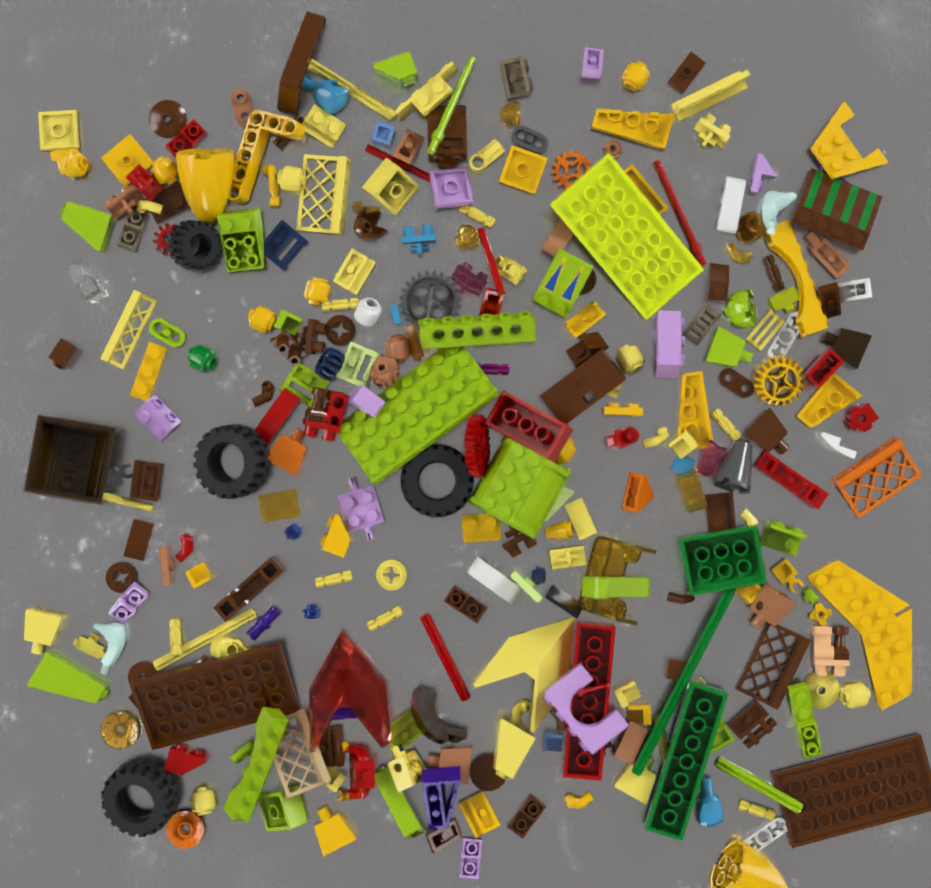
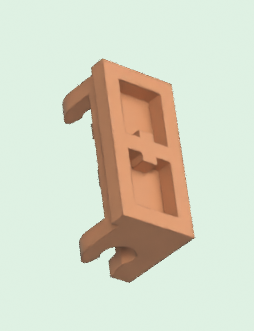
(630, 742)

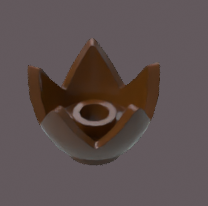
(366, 225)

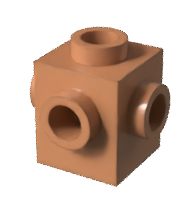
(384, 372)

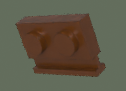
(172, 201)
(145, 480)
(720, 511)
(332, 747)

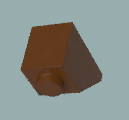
(717, 283)

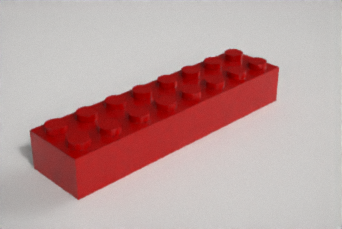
(595, 652)

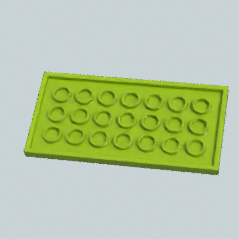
(417, 412)

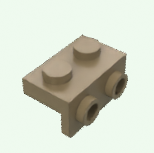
(515, 77)

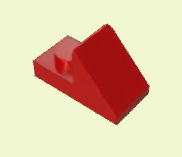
(491, 302)

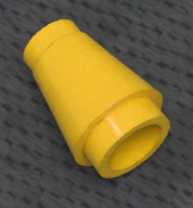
(560, 531)

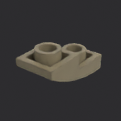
(132, 230)

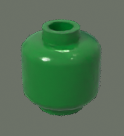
(201, 358)

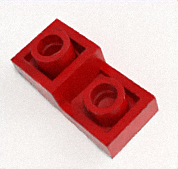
(187, 138)

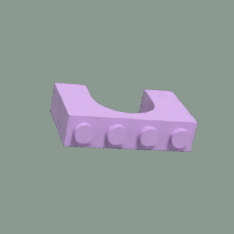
(591, 735)

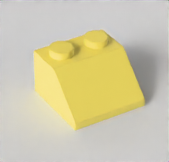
(391, 186)

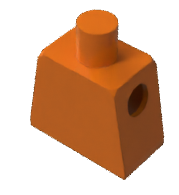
(289, 452)

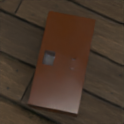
(583, 386)

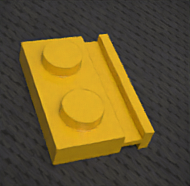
(630, 410)
(480, 528)
(479, 814)

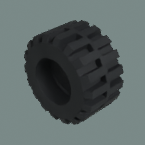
(207, 248)

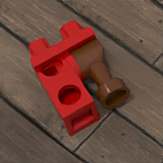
(325, 418)

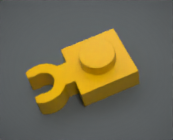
(785, 573)

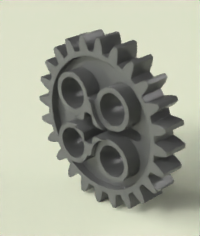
(411, 297)

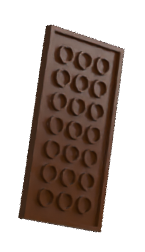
(214, 695)
(856, 790)

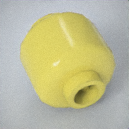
(291, 179)
(630, 359)
(855, 695)
(202, 801)

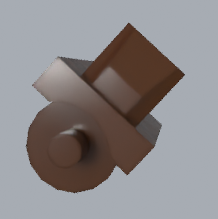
(310, 334)
(288, 347)
(512, 547)

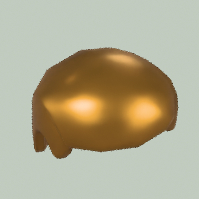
(751, 227)

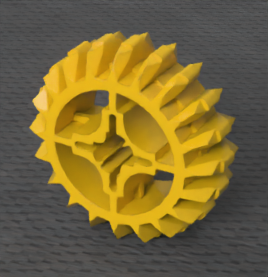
(783, 373)

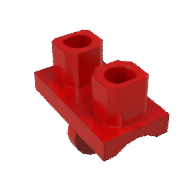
(144, 182)
(623, 437)

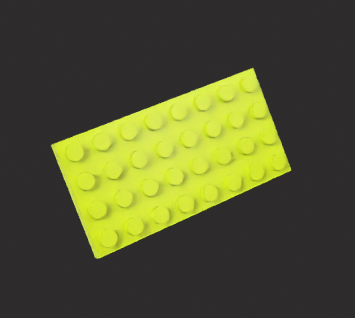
(626, 236)

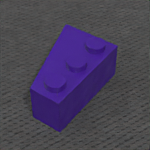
(439, 794)

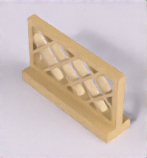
(316, 757)

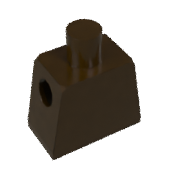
(848, 345)

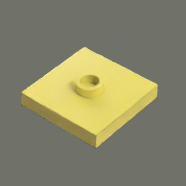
(58, 130)

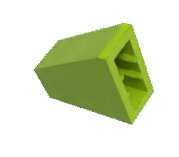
(88, 223)

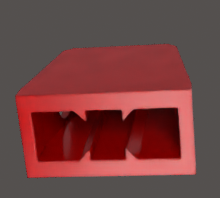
(823, 367)

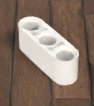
(731, 205)
(494, 580)

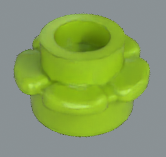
(810, 596)

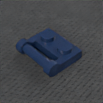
(278, 240)

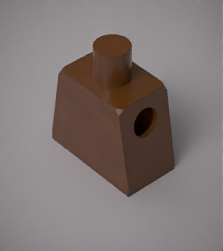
(767, 432)

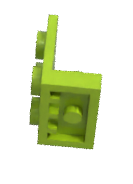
(782, 539)

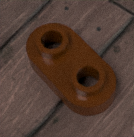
(736, 383)

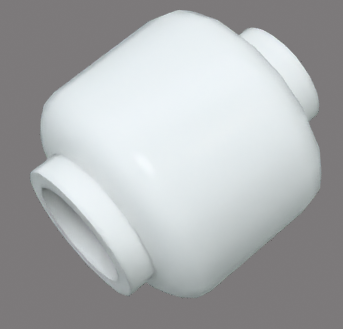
(367, 312)

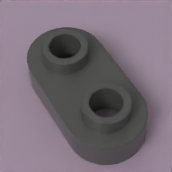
(531, 137)

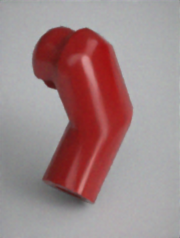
(187, 547)

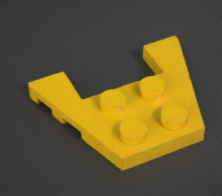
(838, 153)

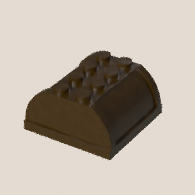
(69, 460)

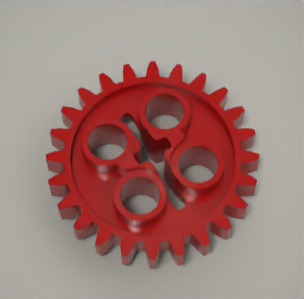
(477, 445)

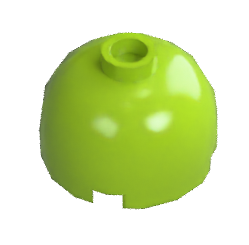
(741, 309)

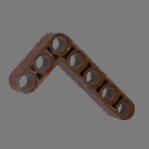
(298, 62)

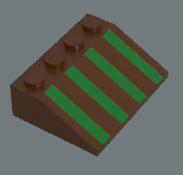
(836, 209)

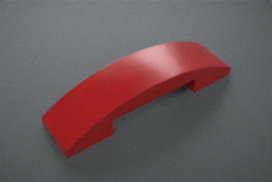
(277, 415)
(791, 480)

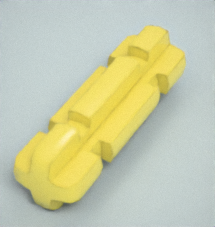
(478, 215)
(342, 304)
(726, 425)
(333, 579)
(384, 618)
(175, 637)
(757, 810)

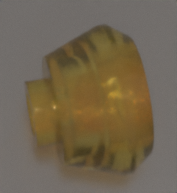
(511, 113)
(467, 237)

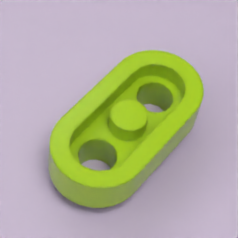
(167, 333)

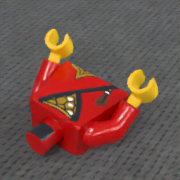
(361, 773)

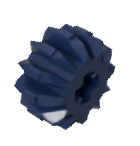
(329, 363)

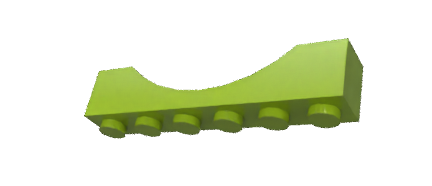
(244, 796)

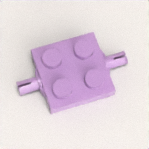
(361, 508)

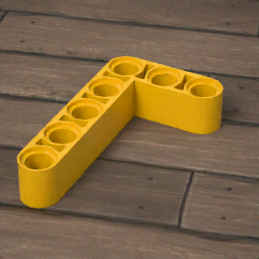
(256, 149)

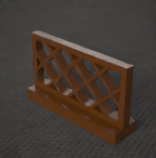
(788, 673)

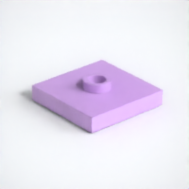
(451, 187)

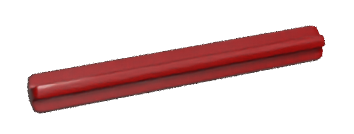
(445, 657)

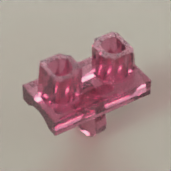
(468, 280)
(711, 459)

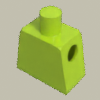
(727, 349)

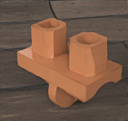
(123, 202)

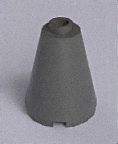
(736, 468)

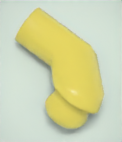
(144, 205)
(656, 440)
(748, 517)

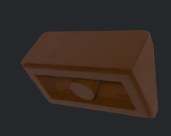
(138, 539)

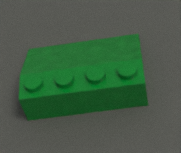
(723, 559)

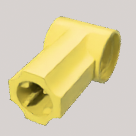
(486, 155)

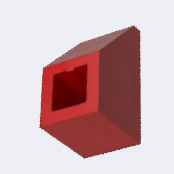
(183, 761)

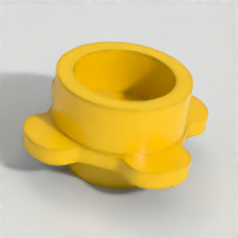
(820, 609)

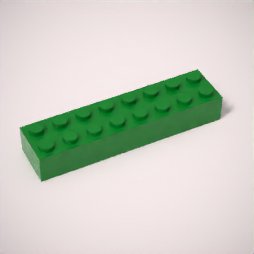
(686, 760)

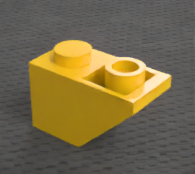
(338, 537)

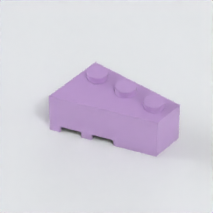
(669, 344)

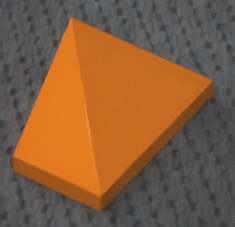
(637, 493)

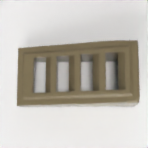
(710, 310)

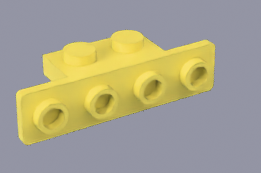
(430, 95)

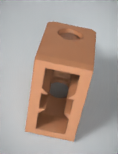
(771, 606)
(454, 756)

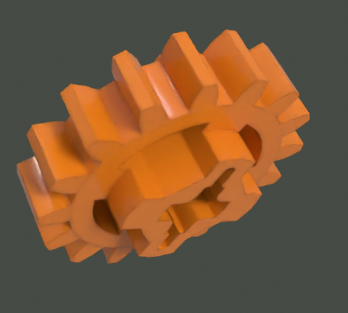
(565, 164)

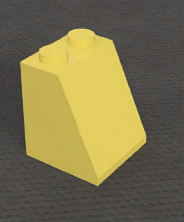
(510, 748)

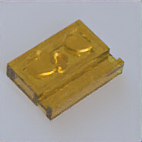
(279, 505)

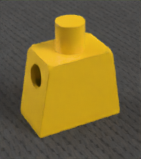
(333, 831)

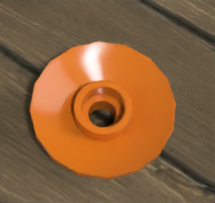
(178, 836)

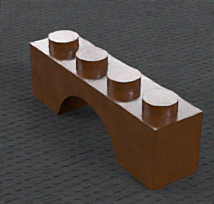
(249, 588)

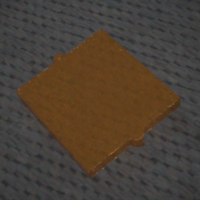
(415, 345)

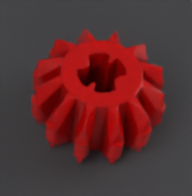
(161, 238)

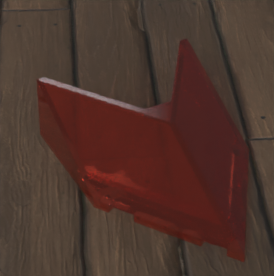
(351, 683)

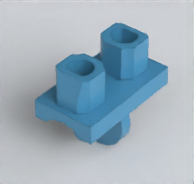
(426, 237)

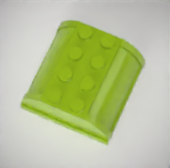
(519, 487)

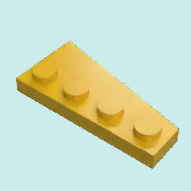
(644, 128)

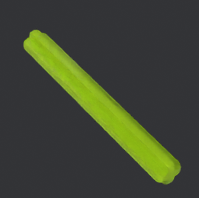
(759, 785)

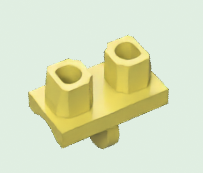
(711, 133)
(510, 269)
(567, 557)

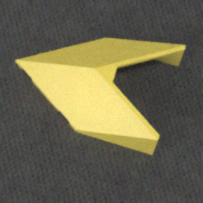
(539, 653)

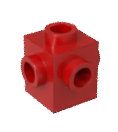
(868, 415)

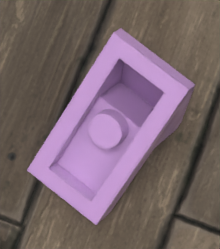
(592, 63)
(763, 169)

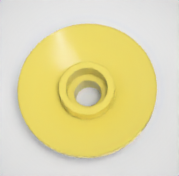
(831, 687)

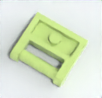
(353, 361)

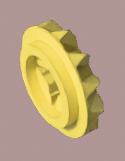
(384, 581)

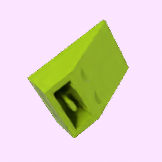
(242, 239)

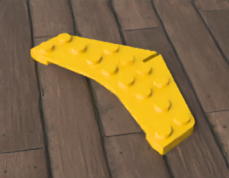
(884, 635)

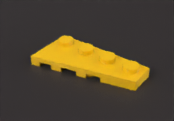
(694, 409)

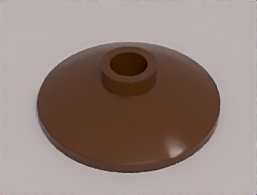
(169, 128)

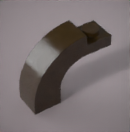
(427, 721)

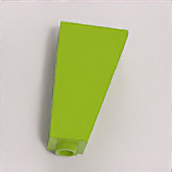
(66, 679)
(399, 805)

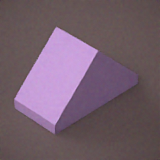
(365, 400)

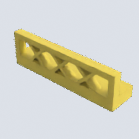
(121, 327)

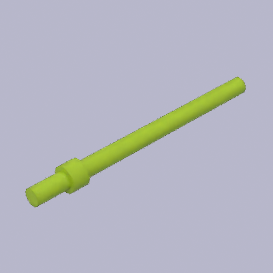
(438, 134)

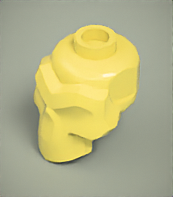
(225, 646)

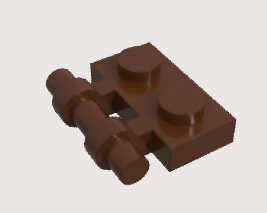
(748, 720)

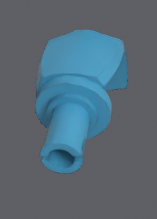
(327, 94)
(710, 805)

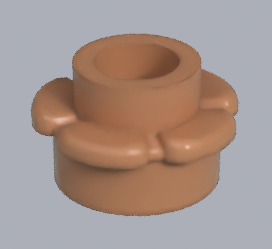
(613, 144)

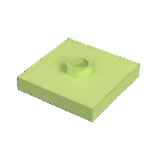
(527, 585)

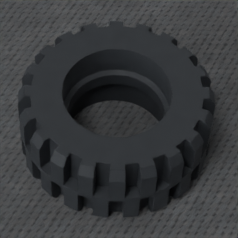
(209, 463)
(437, 507)
(124, 813)

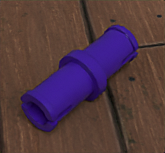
(263, 622)

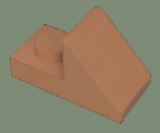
(408, 146)

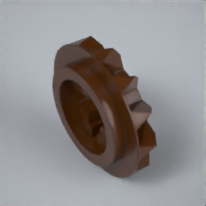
(346, 337)
(112, 574)

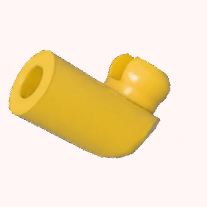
(578, 803)

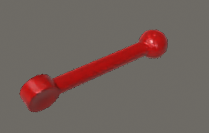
(581, 692)

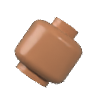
(397, 347)

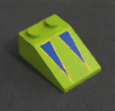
(563, 283)

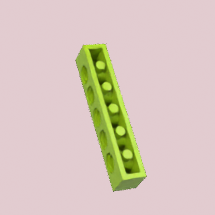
(485, 336)

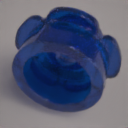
(293, 531)
(539, 575)
(311, 612)

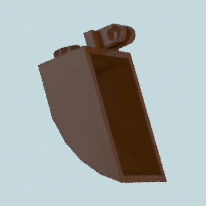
(454, 144)

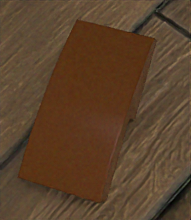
(466, 604)
(526, 817)

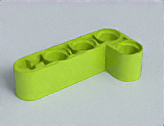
(615, 587)

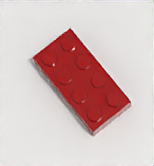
(528, 426)

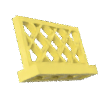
(710, 95)
(339, 198)

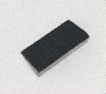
(563, 601)

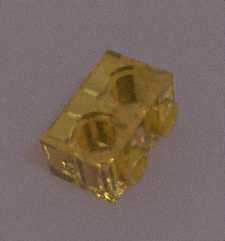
(691, 490)

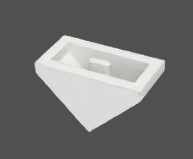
(855, 290)

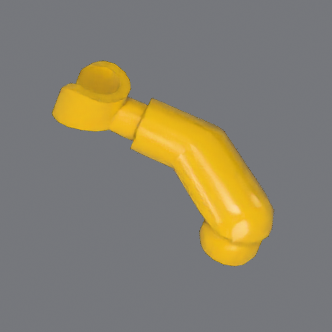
(270, 170)

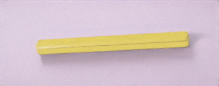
(353, 90)
(206, 638)

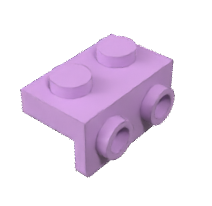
(157, 417)

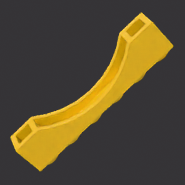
(810, 317)

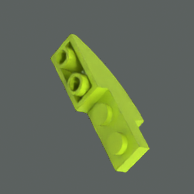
(804, 720)

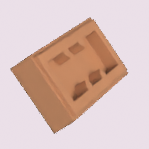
(167, 565)

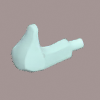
(773, 206)
(115, 635)

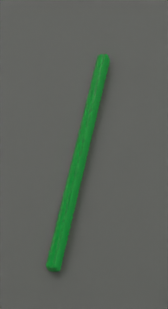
(683, 681)

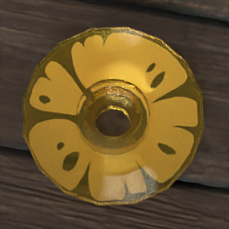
(111, 735)

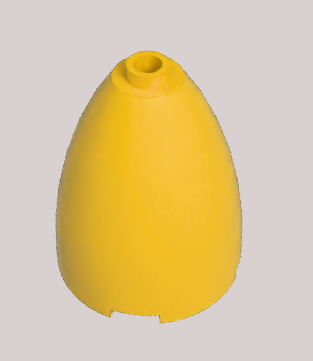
(206, 180)
(745, 868)

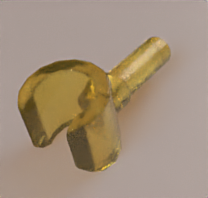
(358, 206)

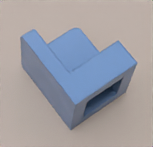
(383, 134)
(552, 741)

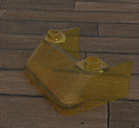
(610, 559)

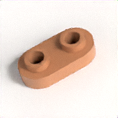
(242, 107)

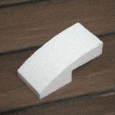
(833, 442)

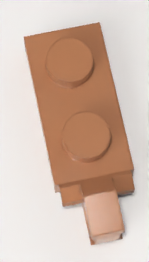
(827, 255)

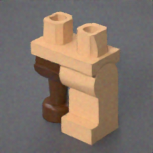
(826, 654)

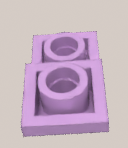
(128, 602)
(470, 858)

